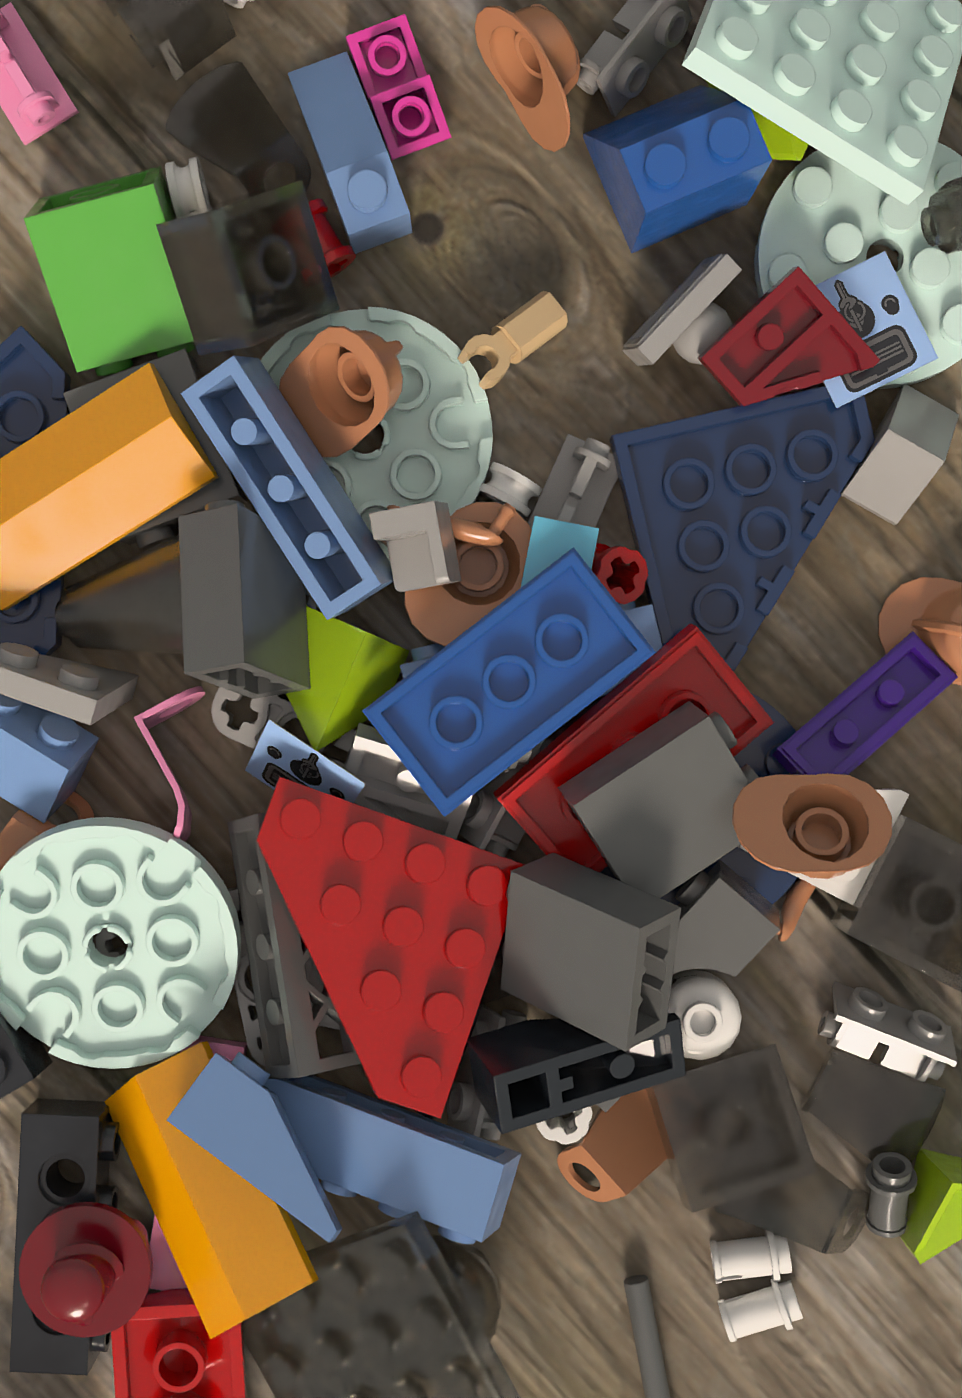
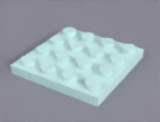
(841, 75)

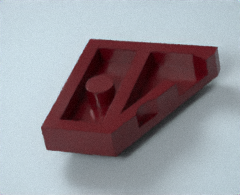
(785, 344)

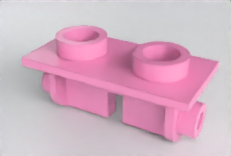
(28, 86)

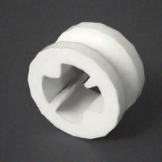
(187, 186)
(510, 487)

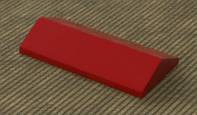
(170, 1354)

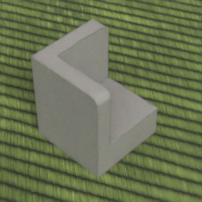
(418, 544)

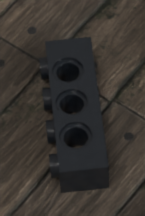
(51, 1133)

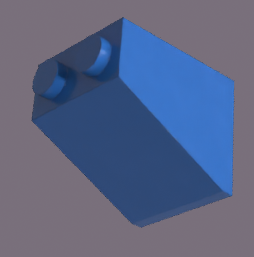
(678, 163)

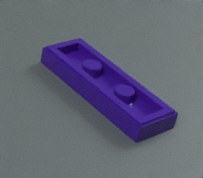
(867, 711)

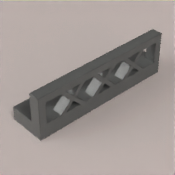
(278, 968)

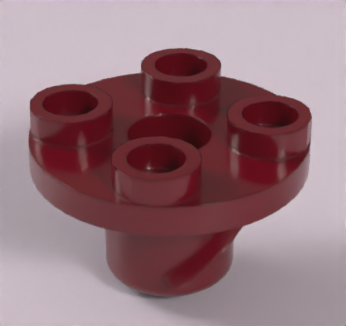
(86, 1269)

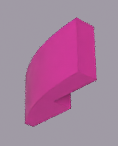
(398, 87)

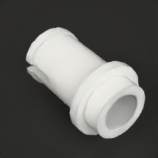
(750, 1257)
(760, 1310)

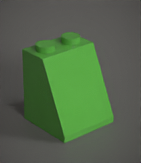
(110, 270)

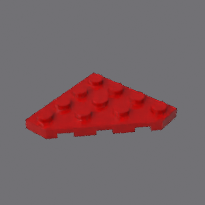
(395, 929)

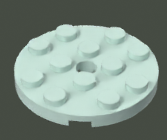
(832, 216)
(433, 435)
(150, 894)

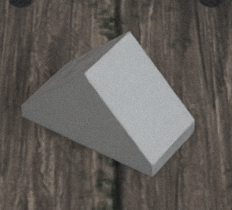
(904, 456)

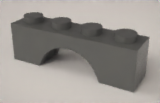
(720, 925)

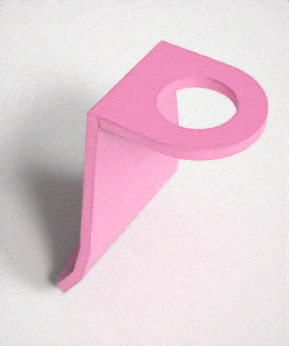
(152, 718)

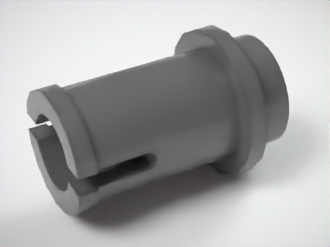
(890, 1183)

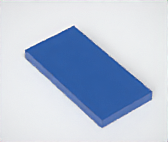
(508, 682)

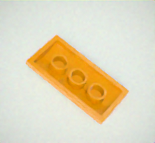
(94, 481)
(222, 1230)

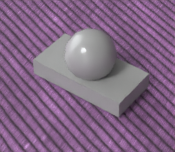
(687, 316)

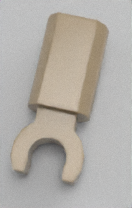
(516, 336)

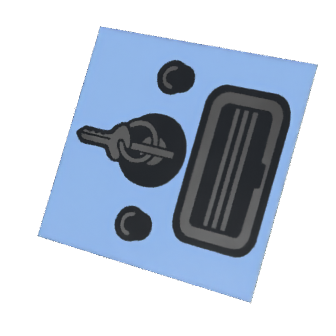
(883, 316)
(288, 757)

